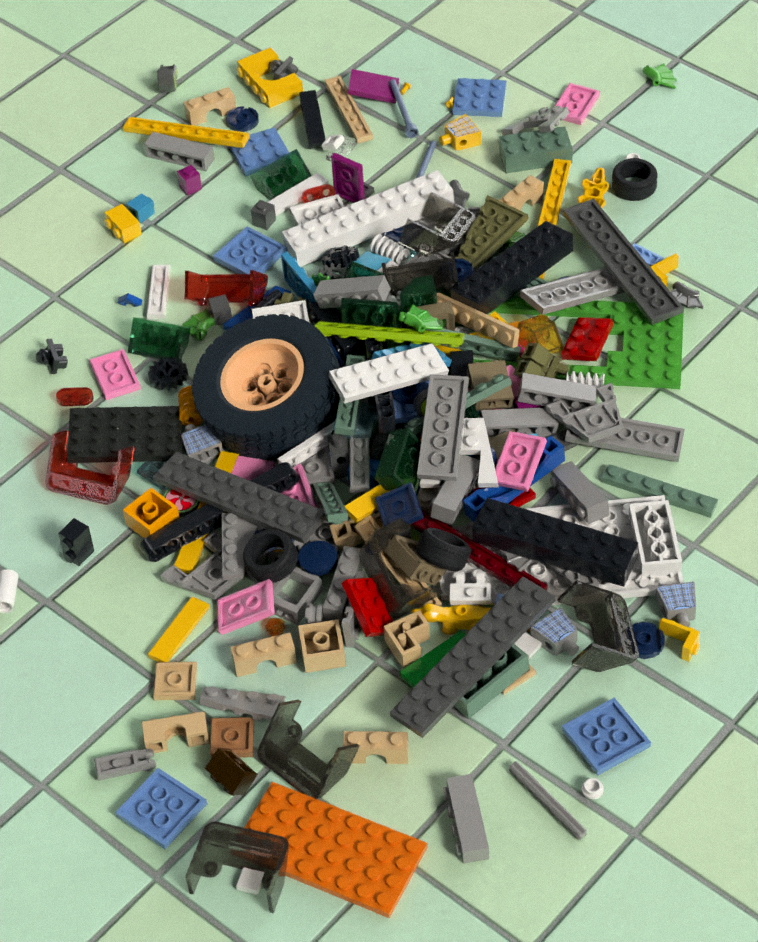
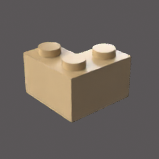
(405, 636)

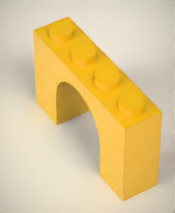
(270, 91)

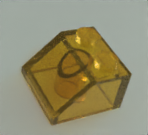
(542, 331)

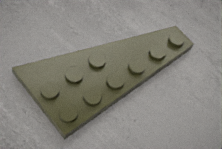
(490, 231)

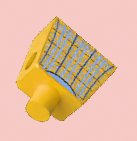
(461, 133)

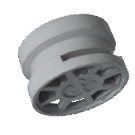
(314, 613)

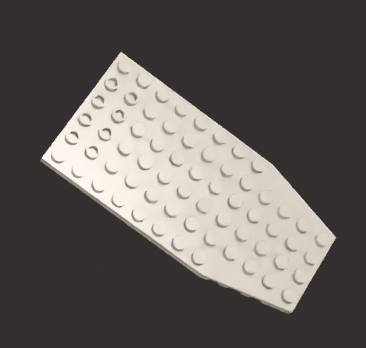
(638, 519)

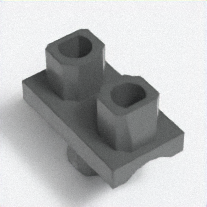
(280, 68)

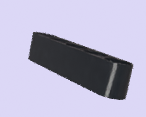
(312, 118)

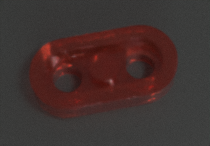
(317, 192)
(75, 396)

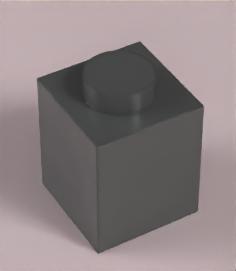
(263, 215)
(220, 309)

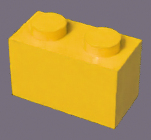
(122, 223)

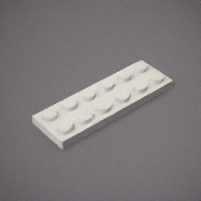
(387, 373)

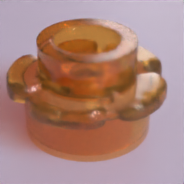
(275, 630)

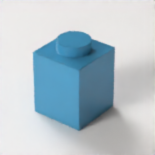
(141, 207)

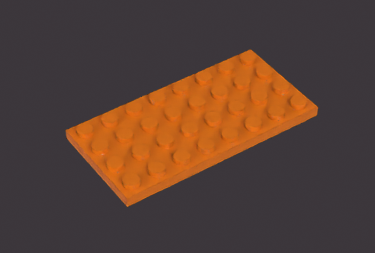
(339, 849)

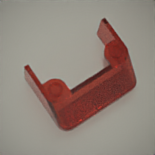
(236, 287)
(83, 483)

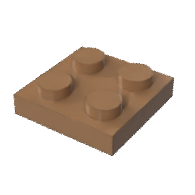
(234, 735)

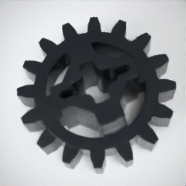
(341, 255)
(168, 373)

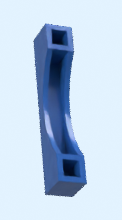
(551, 457)

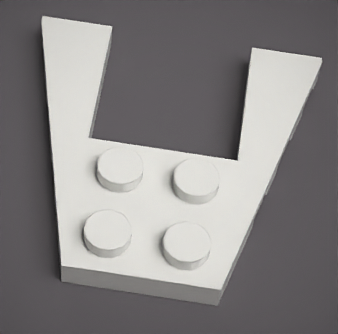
(474, 442)

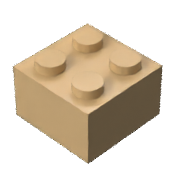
(322, 646)

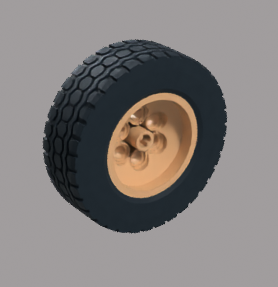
(266, 385)

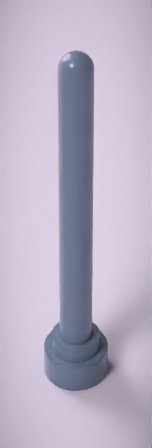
(410, 129)
(426, 160)

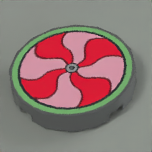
(184, 503)

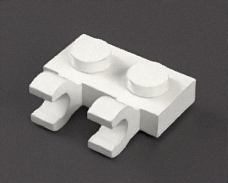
(470, 593)

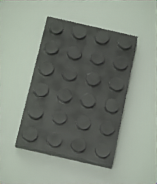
(100, 433)

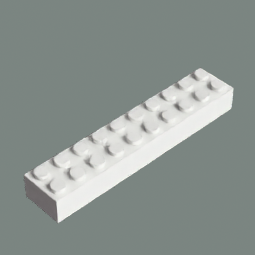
(364, 218)

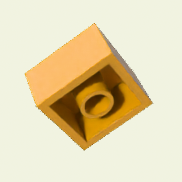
(150, 513)

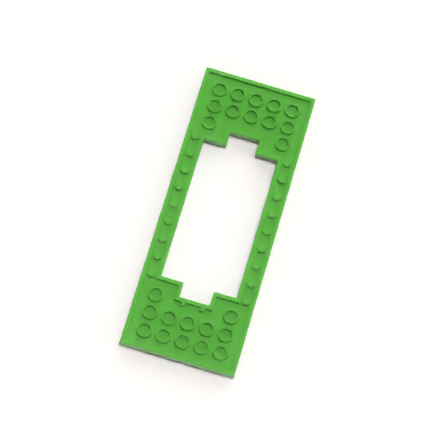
(649, 352)

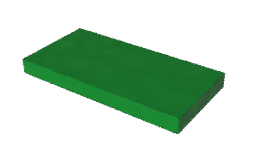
(420, 668)

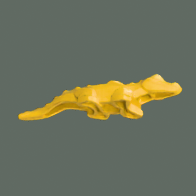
(595, 188)
(454, 617)

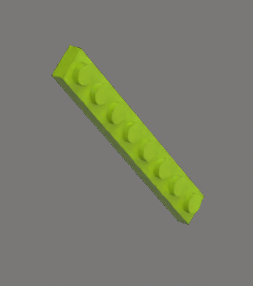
(397, 334)

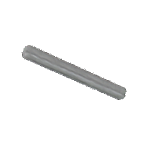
(548, 800)

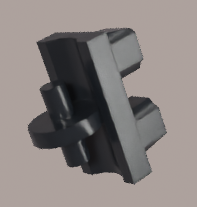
(52, 356)

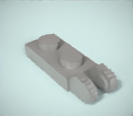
(124, 763)

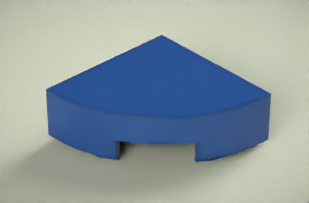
(129, 299)

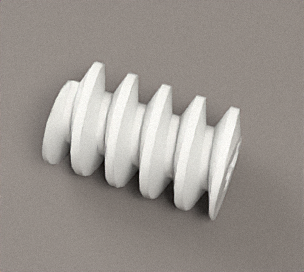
(388, 248)
(595, 381)

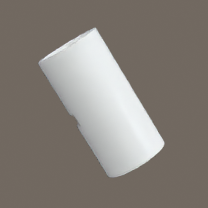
(8, 590)

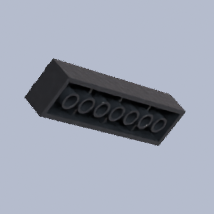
(514, 268)
(555, 542)

